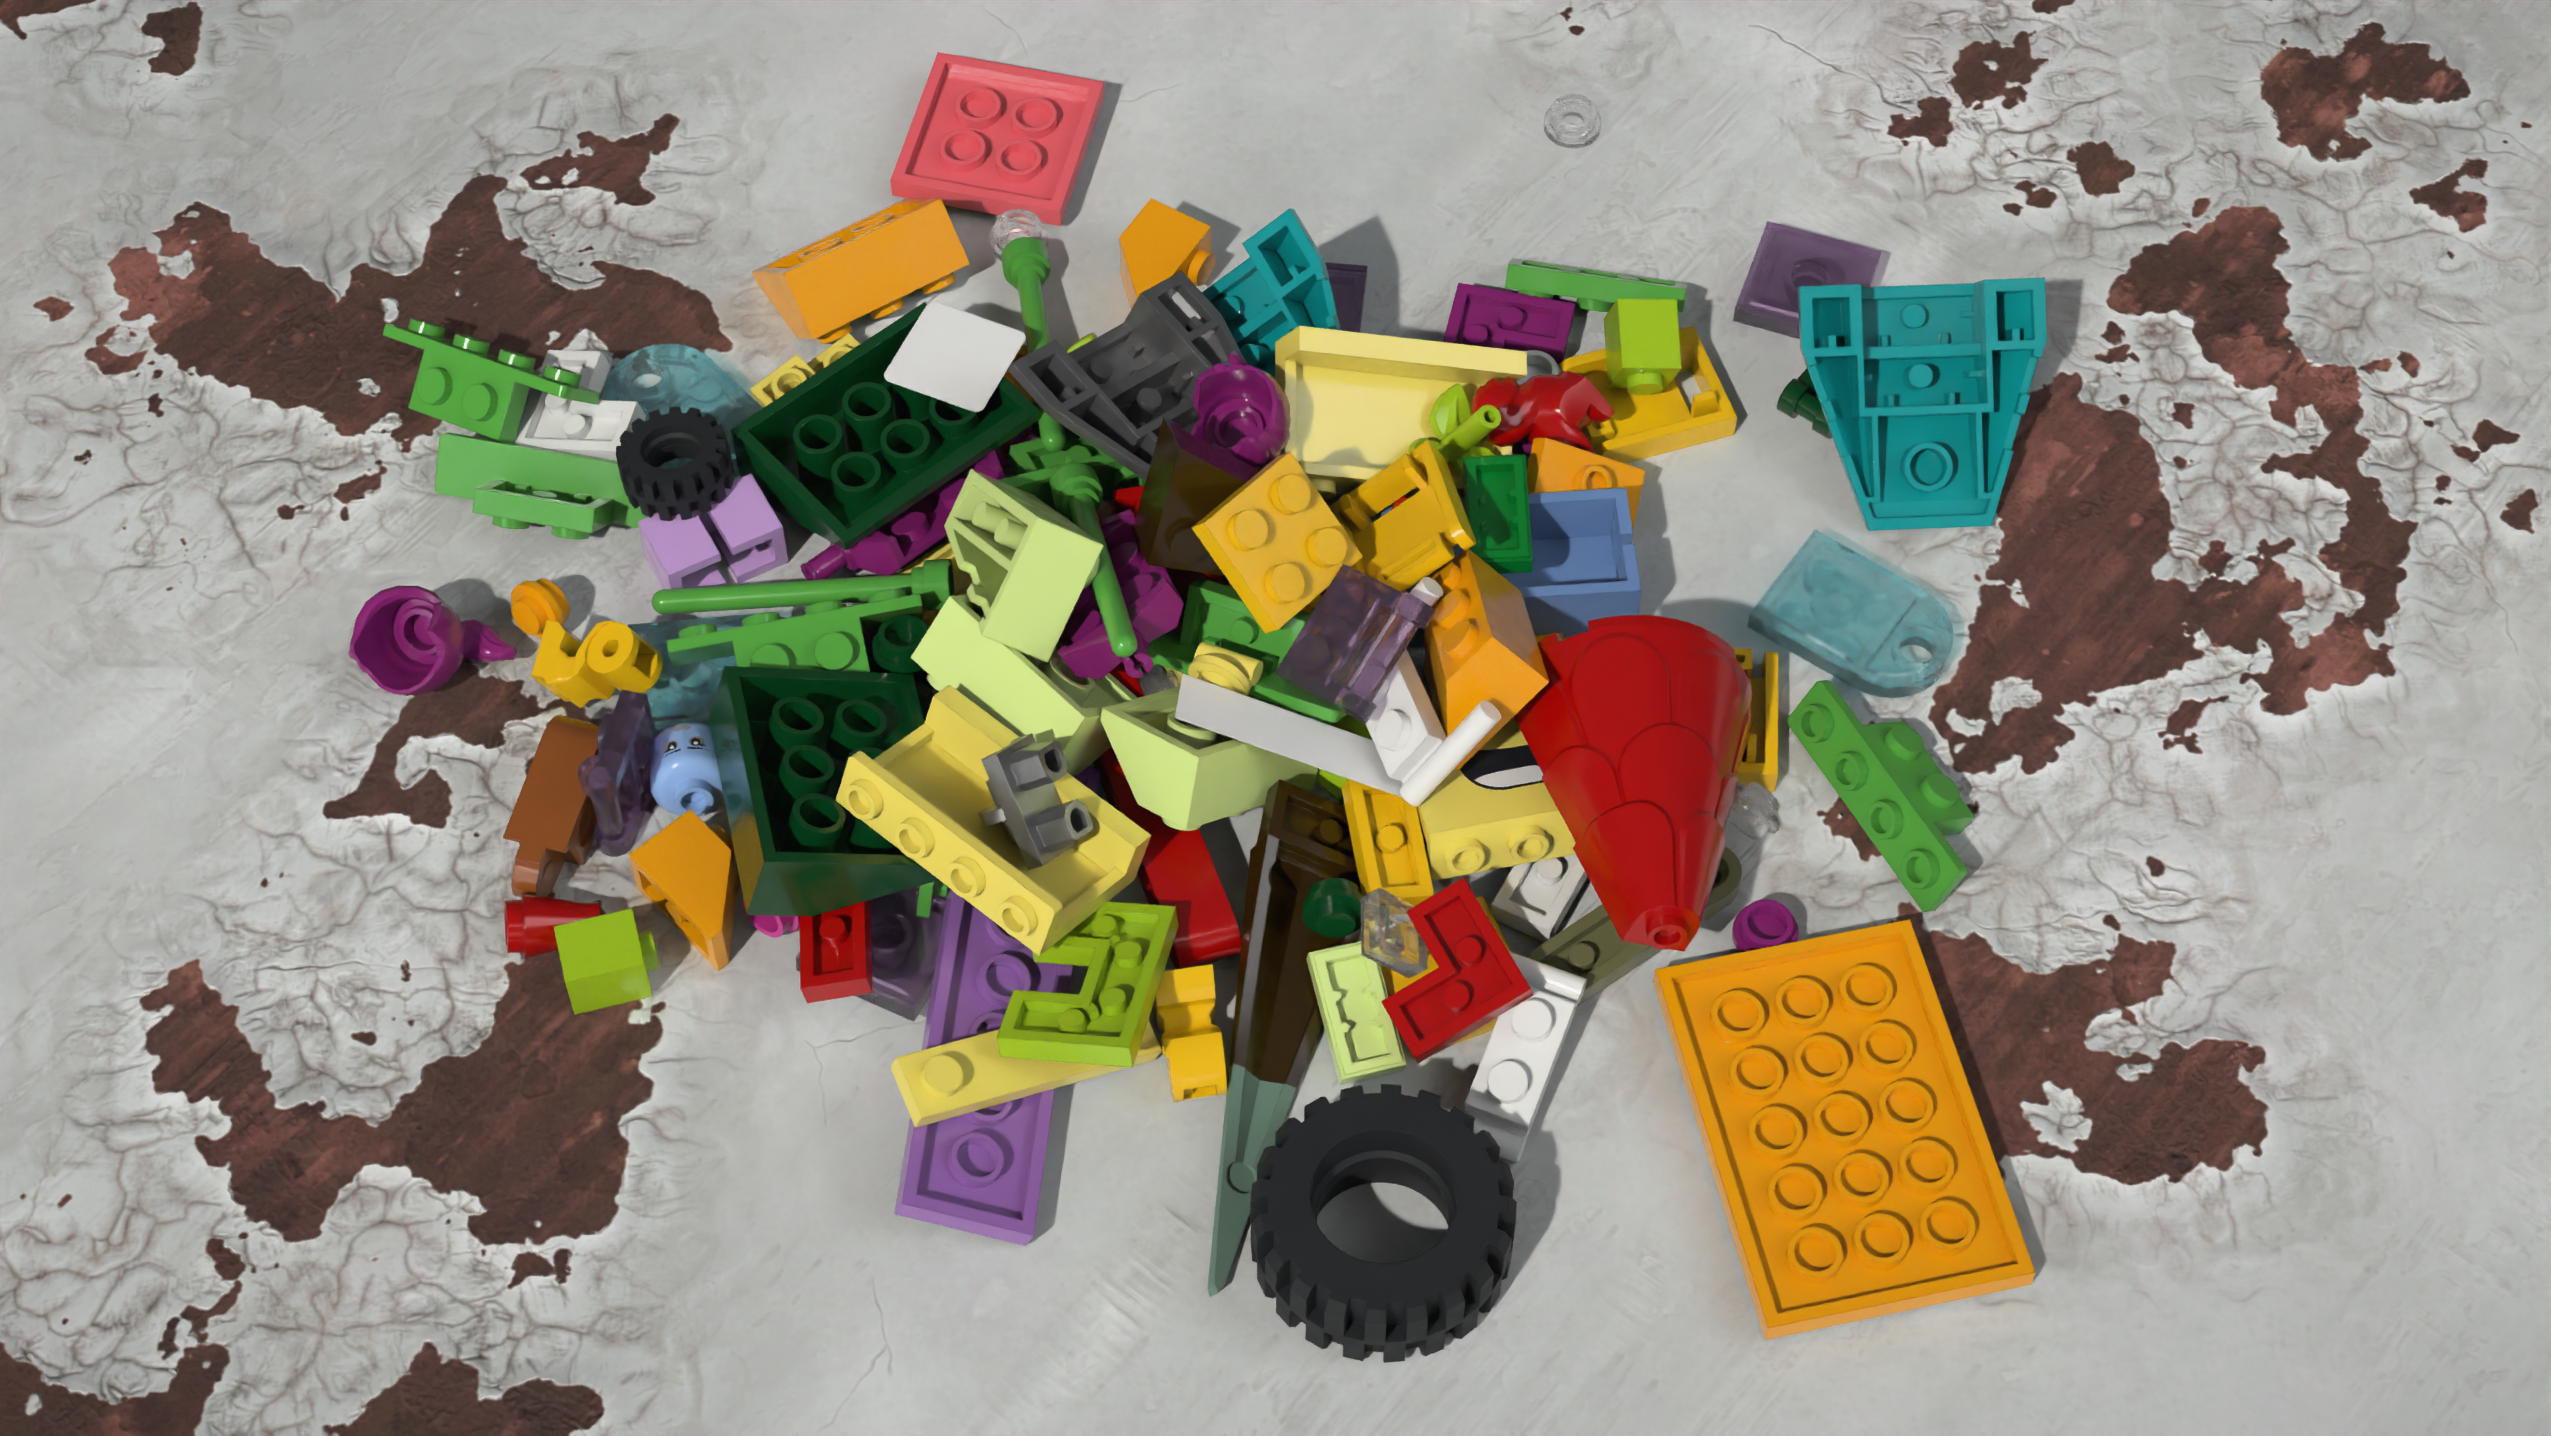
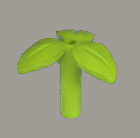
(1458, 428)

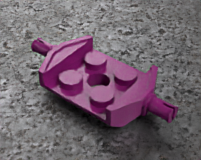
(910, 532)
(1149, 599)

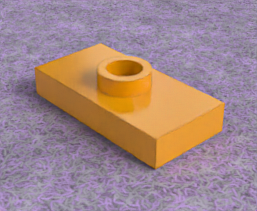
(1567, 468)

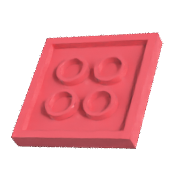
(998, 138)

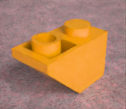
(1160, 246)

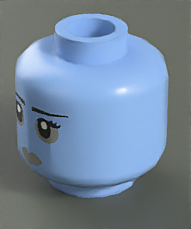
(685, 767)

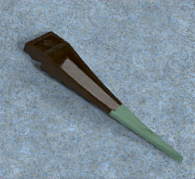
(1275, 1004)

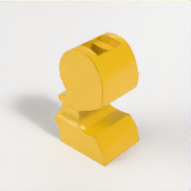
(595, 667)
(1188, 1037)

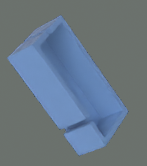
(1577, 554)

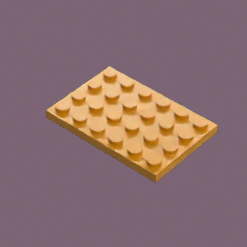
(1841, 1129)

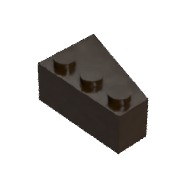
(1181, 488)

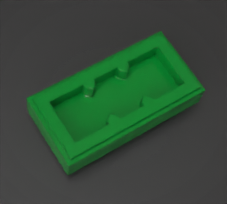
(1499, 511)

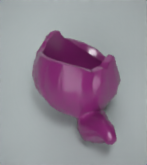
(1242, 411)
(418, 642)

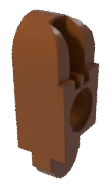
(552, 812)

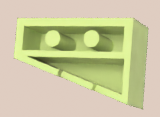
(1022, 563)

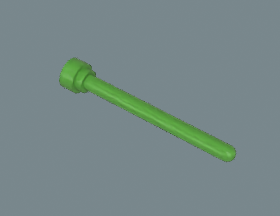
(1026, 269)
(1078, 496)
(932, 581)

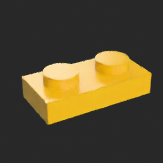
(1387, 843)

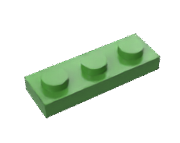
(1592, 288)

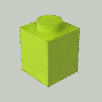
(1642, 345)
(606, 960)

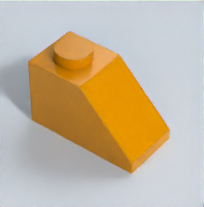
(692, 882)

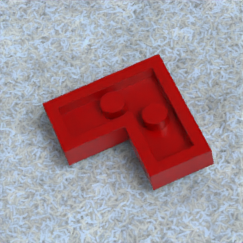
(1472, 980)

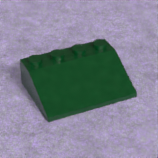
(861, 450)
(780, 766)

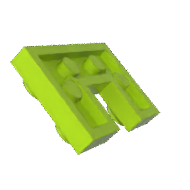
(1106, 1022)

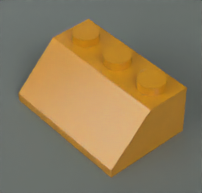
(864, 269)
(1479, 646)

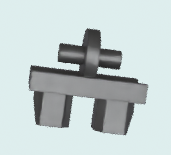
(1028, 801)

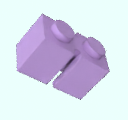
(740, 527)

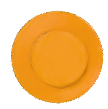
(535, 603)

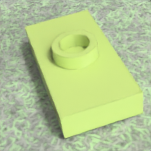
(1355, 1021)

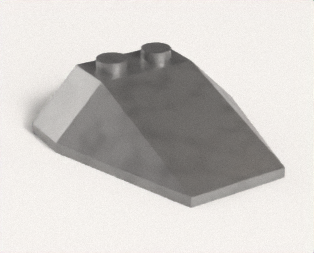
(1133, 374)

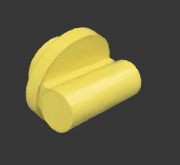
(1225, 668)

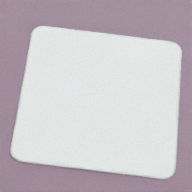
(955, 356)

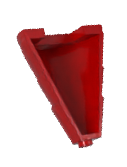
(1643, 763)

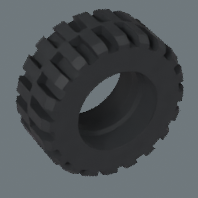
(1399, 1143)

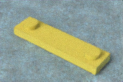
(973, 1076)

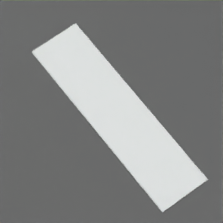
(1283, 733)

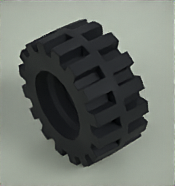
(679, 488)

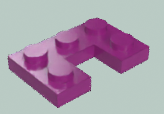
(1510, 322)

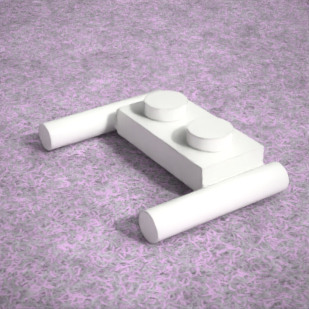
(1408, 729)
(1523, 1056)

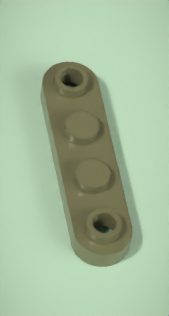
(1597, 952)

